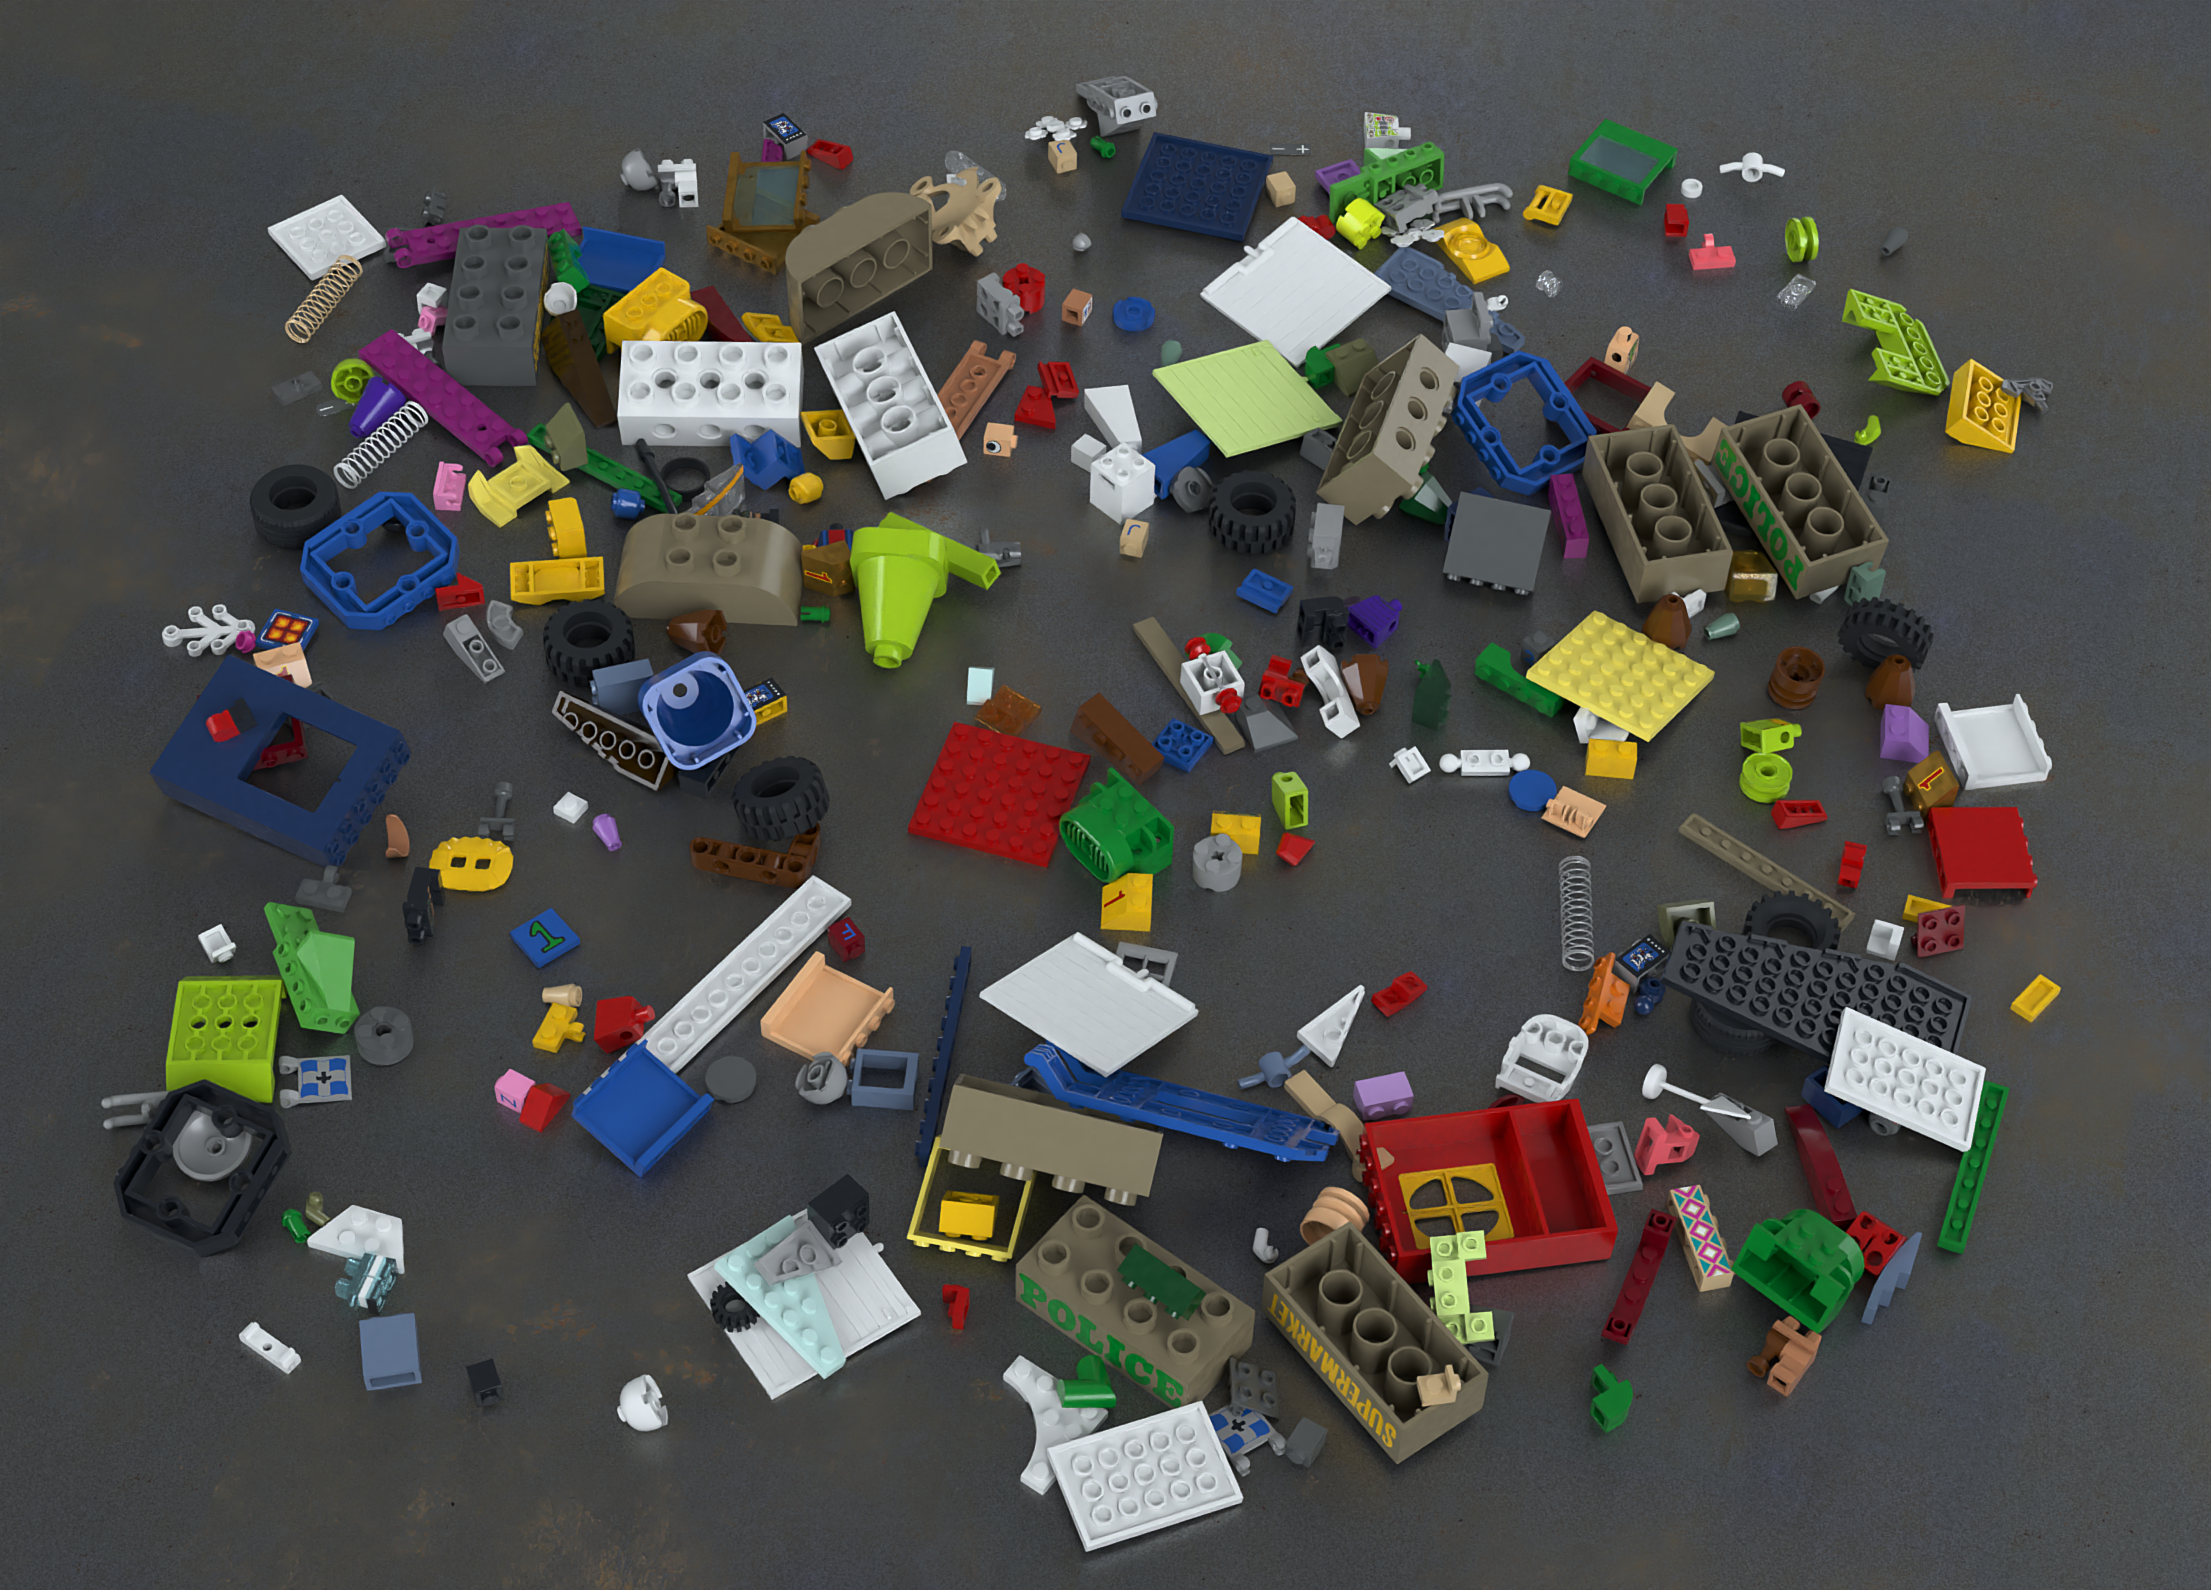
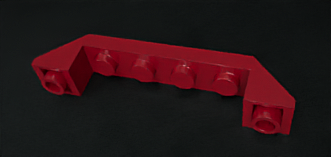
(1640, 1277)

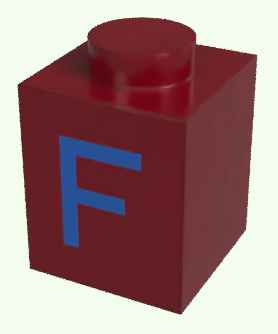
(846, 939)

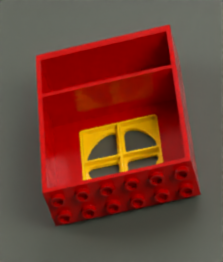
(1529, 1158)

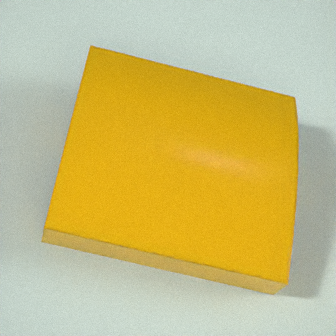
(768, 328)

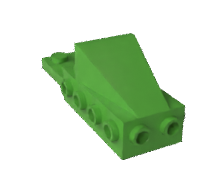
(1387, 172)
(314, 968)

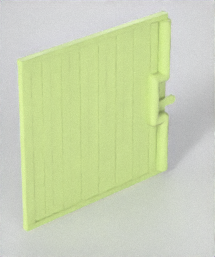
(1246, 398)

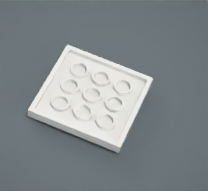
(325, 233)

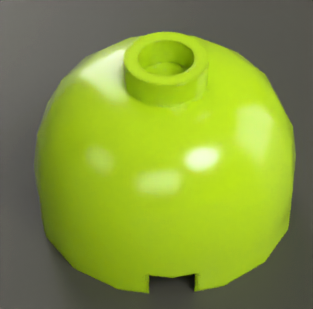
(351, 379)

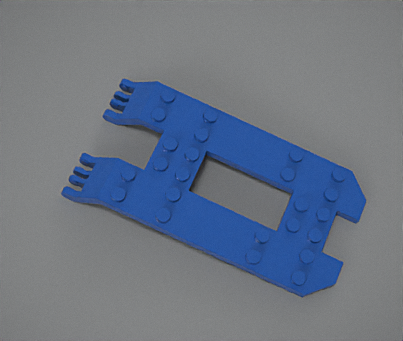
(1136, 1098)

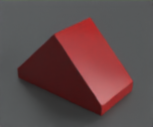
(542, 1105)

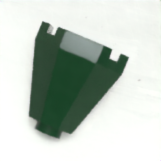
(1428, 503)

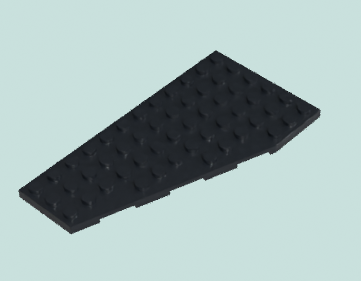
(1803, 990)

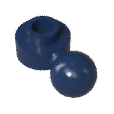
(1650, 992)

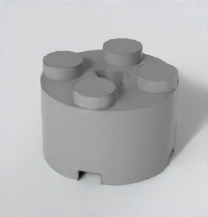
(1217, 863)

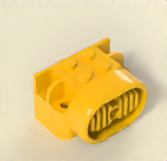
(655, 312)

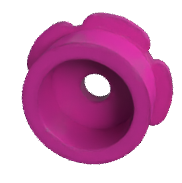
(245, 641)

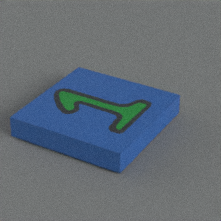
(544, 938)

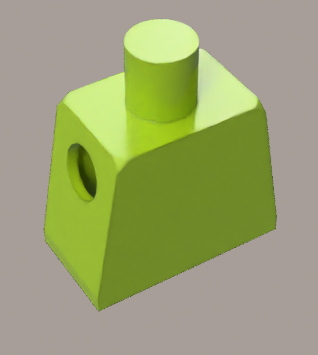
(1288, 790)

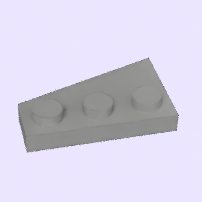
(797, 1255)

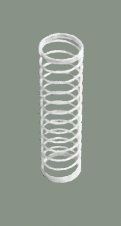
(353, 472)

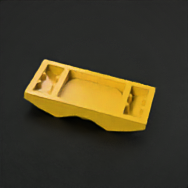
(1471, 250)
(557, 580)

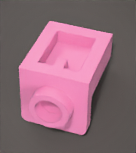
(431, 317)

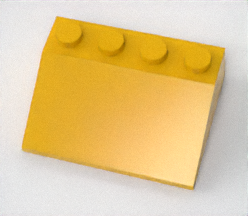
(1981, 411)

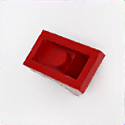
(464, 594)

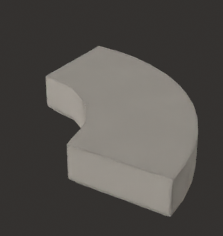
(502, 626)

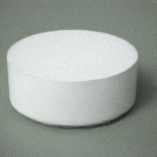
(1691, 188)

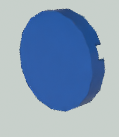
(1133, 314)
(1531, 790)

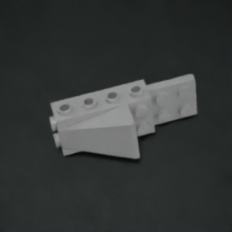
(1119, 103)

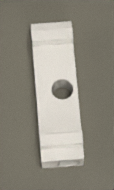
(279, 1355)

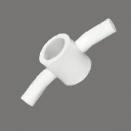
(1752, 167)

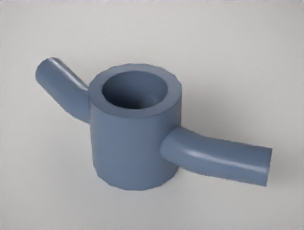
(1274, 1069)

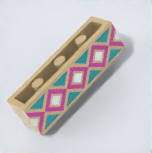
(1700, 1238)

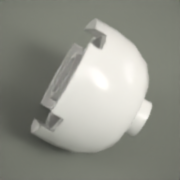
(641, 1404)

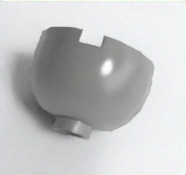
(637, 171)
(822, 1079)

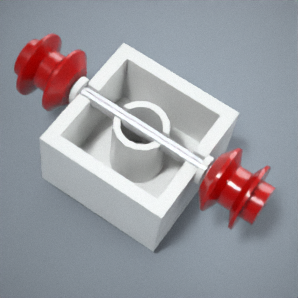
(1211, 679)

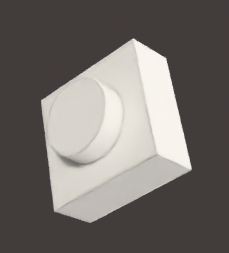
(570, 807)

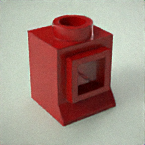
(1676, 220)

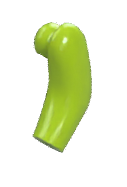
(1870, 433)

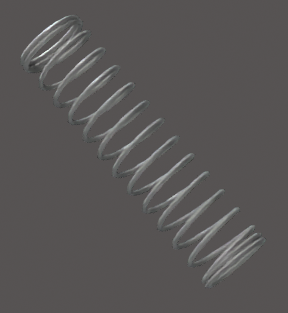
(1580, 875)

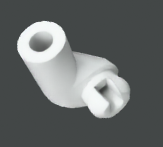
(1261, 1248)

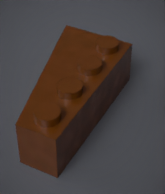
(1116, 739)

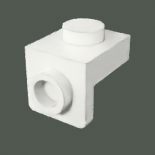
(217, 944)

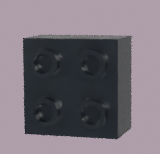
(840, 1211)

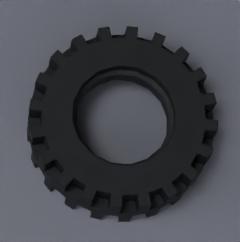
(1888, 620)
(1794, 913)

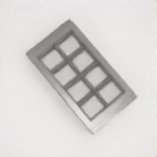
(1150, 954)

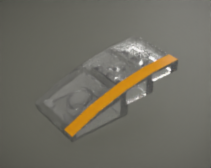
(721, 494)

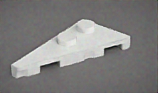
(1328, 1030)

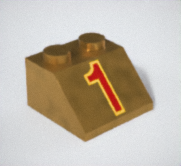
(828, 569)
(1931, 785)

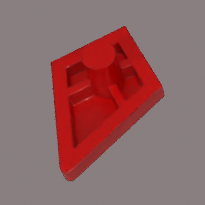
(1293, 848)

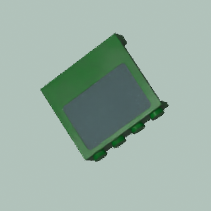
(1621, 160)

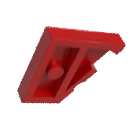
(1036, 408)

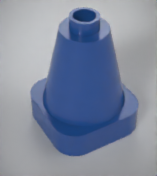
(703, 721)

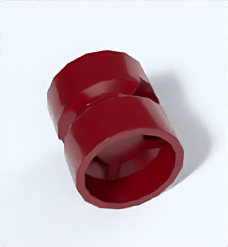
(1800, 393)

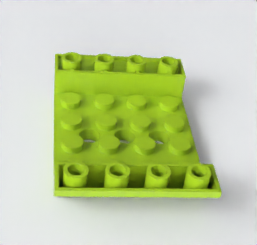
(228, 1056)

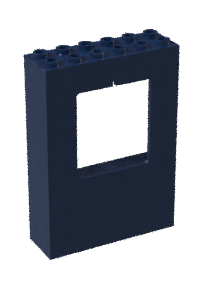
(214, 773)

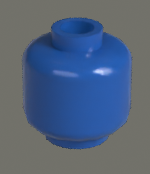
(627, 503)

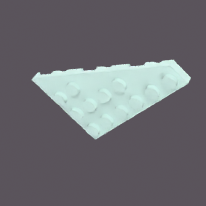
(790, 1307)

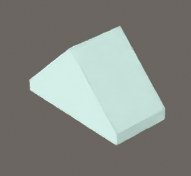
(979, 685)

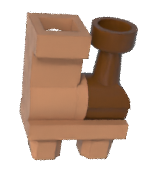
(1792, 1350)

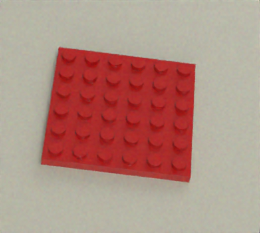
(999, 794)

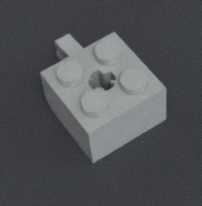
(1325, 536)

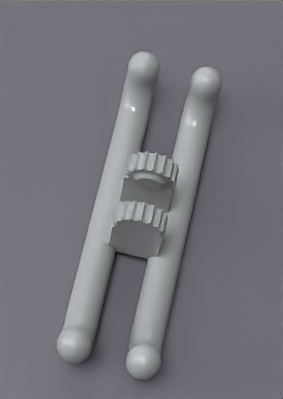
(1470, 198)
(149, 1108)

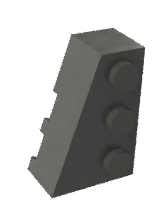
(1492, 1350)

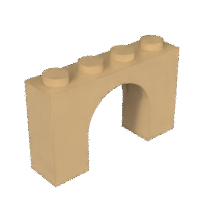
(1652, 414)

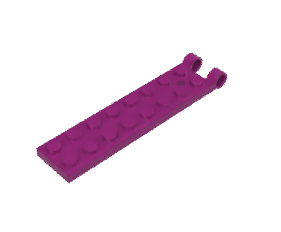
(445, 236)
(441, 396)

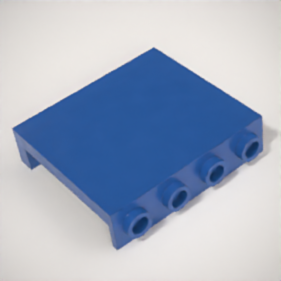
(619, 259)
(640, 1109)

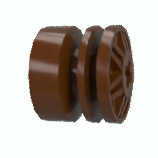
(1796, 677)

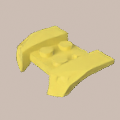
(514, 486)

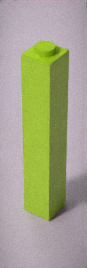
(962, 560)

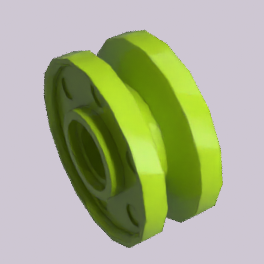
(1801, 239)
(1765, 777)

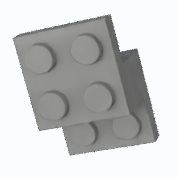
(1468, 326)

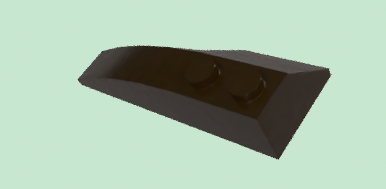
(577, 367)
(621, 741)

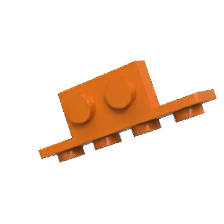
(1605, 996)

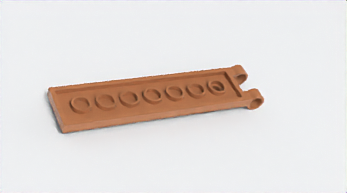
(967, 392)

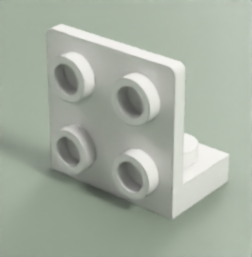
(1592, 726)

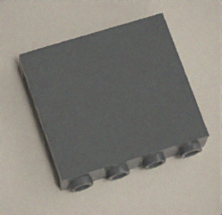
(1496, 543)

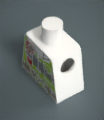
(1383, 131)

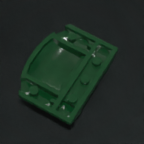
(592, 304)

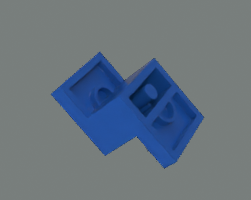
(767, 458)

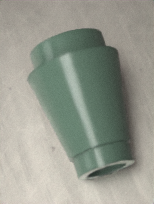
(1170, 353)
(1723, 626)

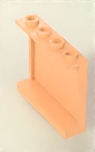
(825, 1012)

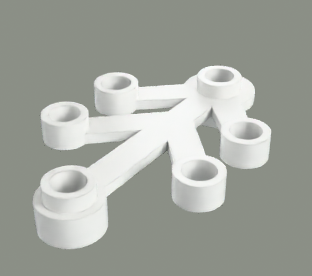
(173, 636)

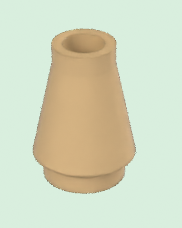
(566, 995)

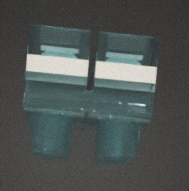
(370, 1282)

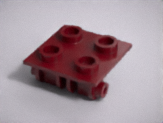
(1939, 931)

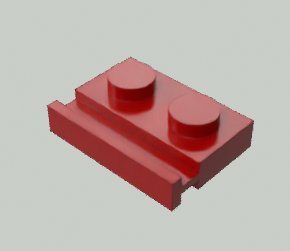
(1058, 379)

